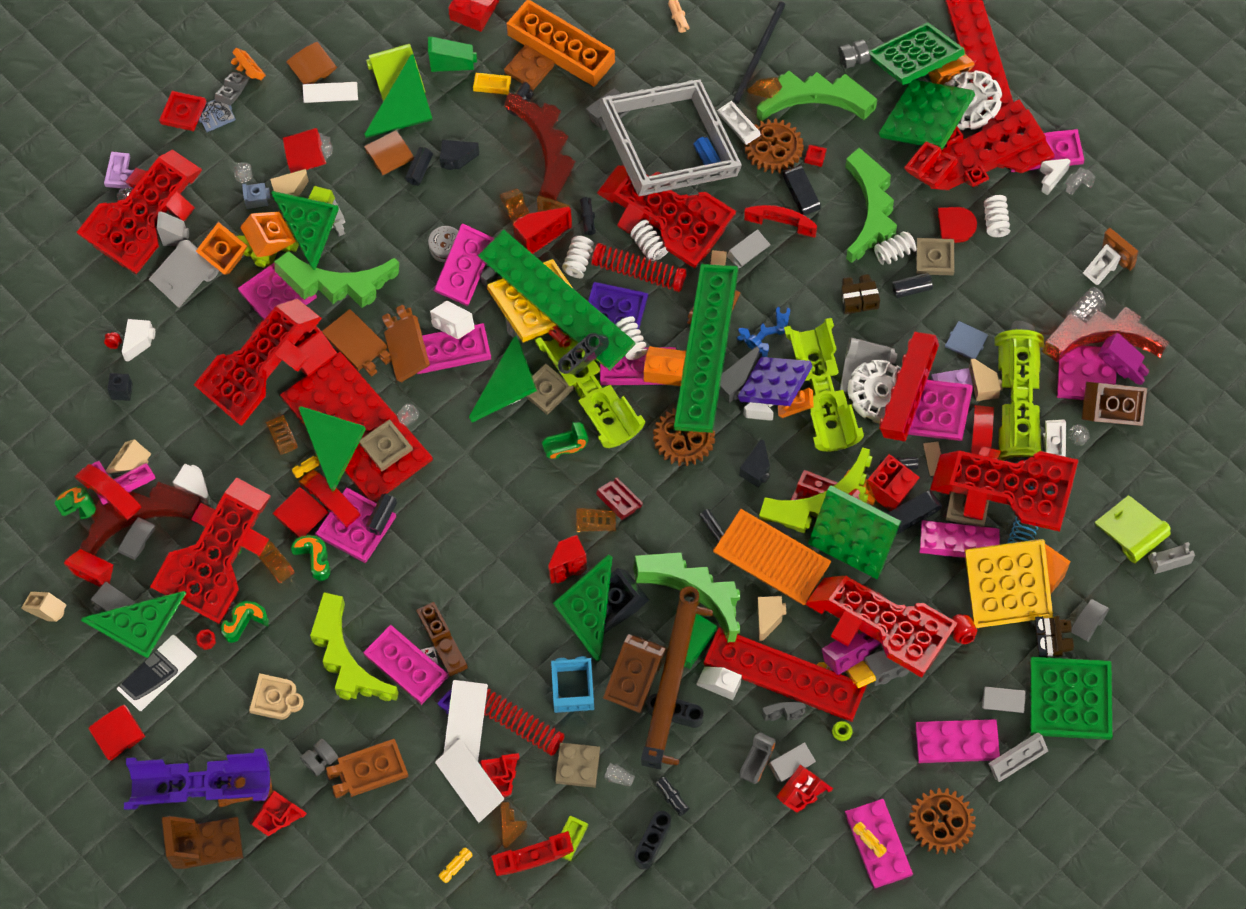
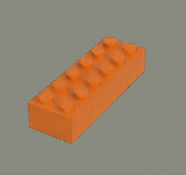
(561, 42)

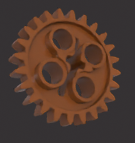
(775, 146)
(667, 441)
(957, 811)

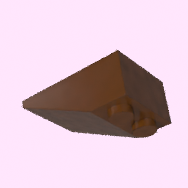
(1114, 403)

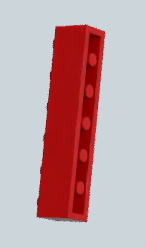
(909, 386)

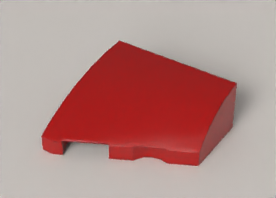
(501, 772)
(802, 789)
(276, 814)

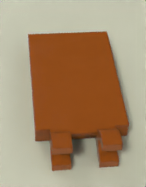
(357, 342)
(405, 344)
(368, 769)

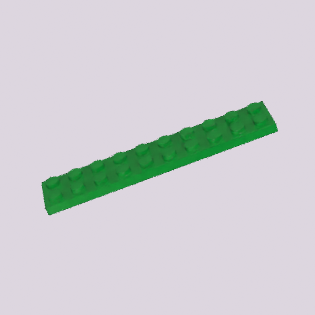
(554, 297)
(706, 348)

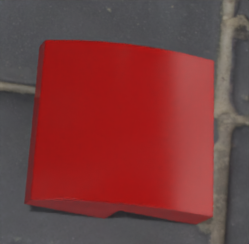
(304, 150)
(931, 165)
(811, 485)
(300, 512)
(116, 732)

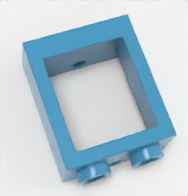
(573, 703)

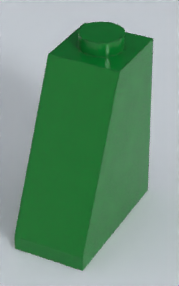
(450, 55)
(702, 634)

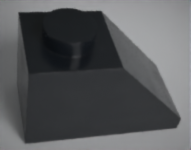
(457, 153)
(756, 466)

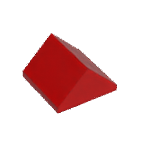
(89, 567)

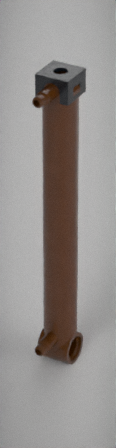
(669, 685)

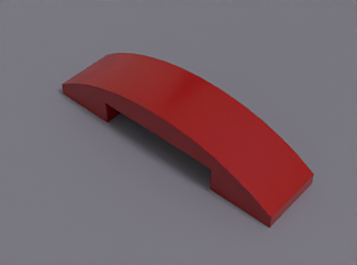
(783, 215)
(982, 428)
(109, 490)
(333, 500)
(534, 855)

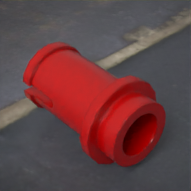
(563, 340)

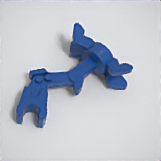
(754, 341)

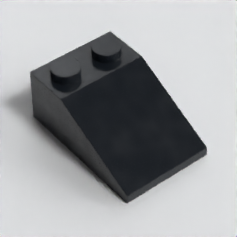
(624, 598)

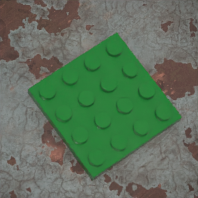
(916, 53)
(927, 113)
(854, 532)
(1071, 698)

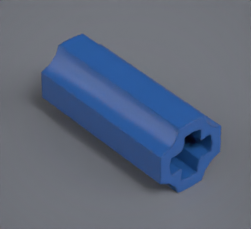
(706, 151)

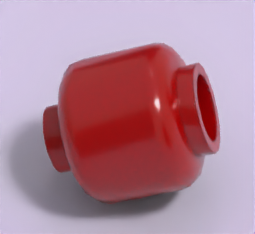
(965, 629)

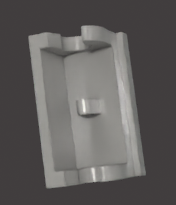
(748, 249)
(1171, 558)
(1003, 699)
(786, 765)

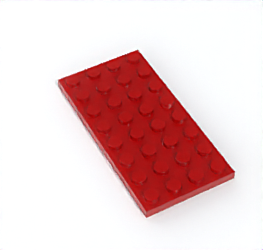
(345, 394)

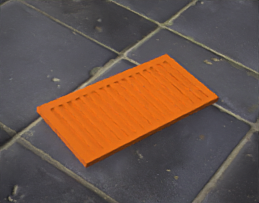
(772, 556)

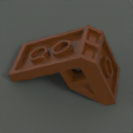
(635, 672)
(201, 844)

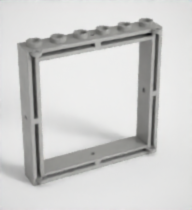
(694, 90)

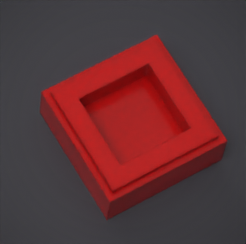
(815, 155)

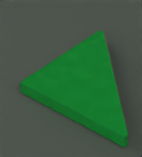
(403, 105)
(308, 221)
(508, 383)
(333, 442)
(586, 606)
(137, 624)

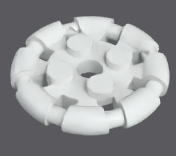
(980, 100)
(872, 397)

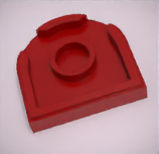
(956, 223)

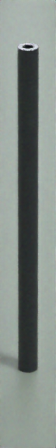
(743, 85)

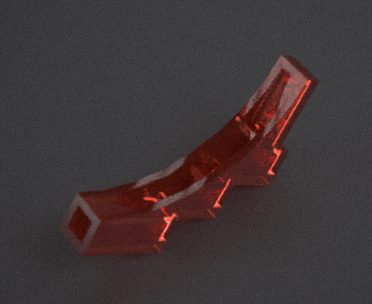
(542, 122)
(1076, 333)
(162, 502)

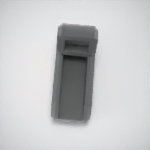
(757, 758)

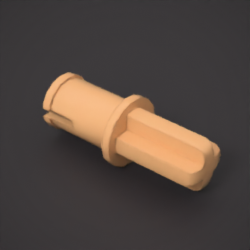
(678, 15)

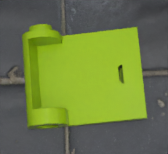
(388, 65)
(1133, 528)

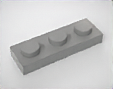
(1018, 757)

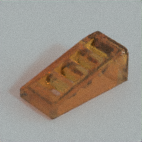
(766, 87)
(287, 446)
(583, 512)
(280, 572)

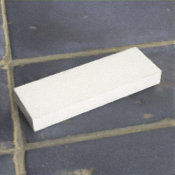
(330, 92)
(738, 122)

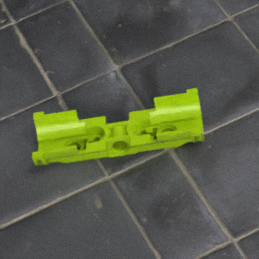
(822, 344)
(625, 421)
(1012, 441)

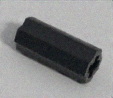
(419, 166)
(912, 285)
(381, 514)

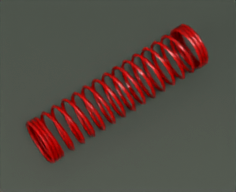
(598, 255)
(554, 743)

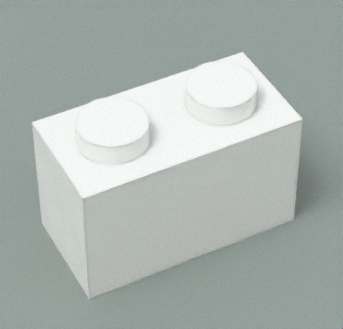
(452, 319)

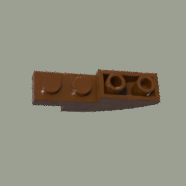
(441, 639)

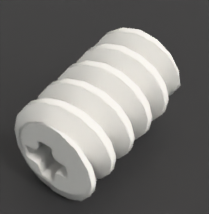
(996, 216)
(648, 241)
(894, 247)
(578, 256)
(631, 330)

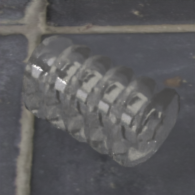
(1088, 305)

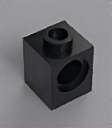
(120, 386)

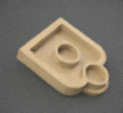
(275, 697)

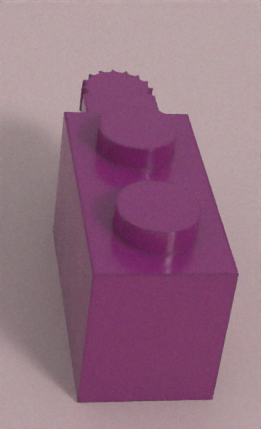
(1124, 358)
(841, 657)

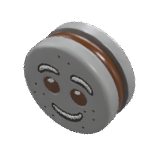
(441, 241)

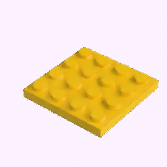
(520, 313)
(1008, 583)

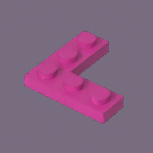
(131, 479)

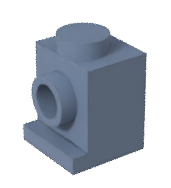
(256, 195)

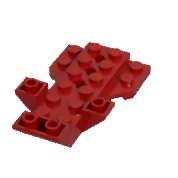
(1019, 153)
(153, 192)
(680, 239)
(239, 379)
(988, 478)
(227, 530)
(908, 634)

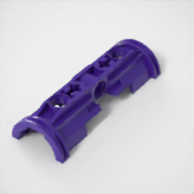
(149, 774)

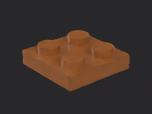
(529, 67)
(1122, 247)

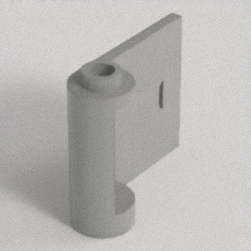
(184, 272)
(861, 352)

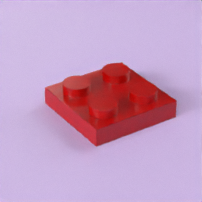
(182, 111)

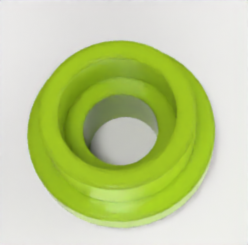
(845, 726)

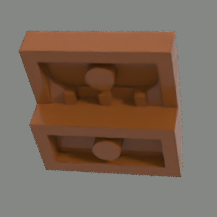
(311, 64)
(389, 152)

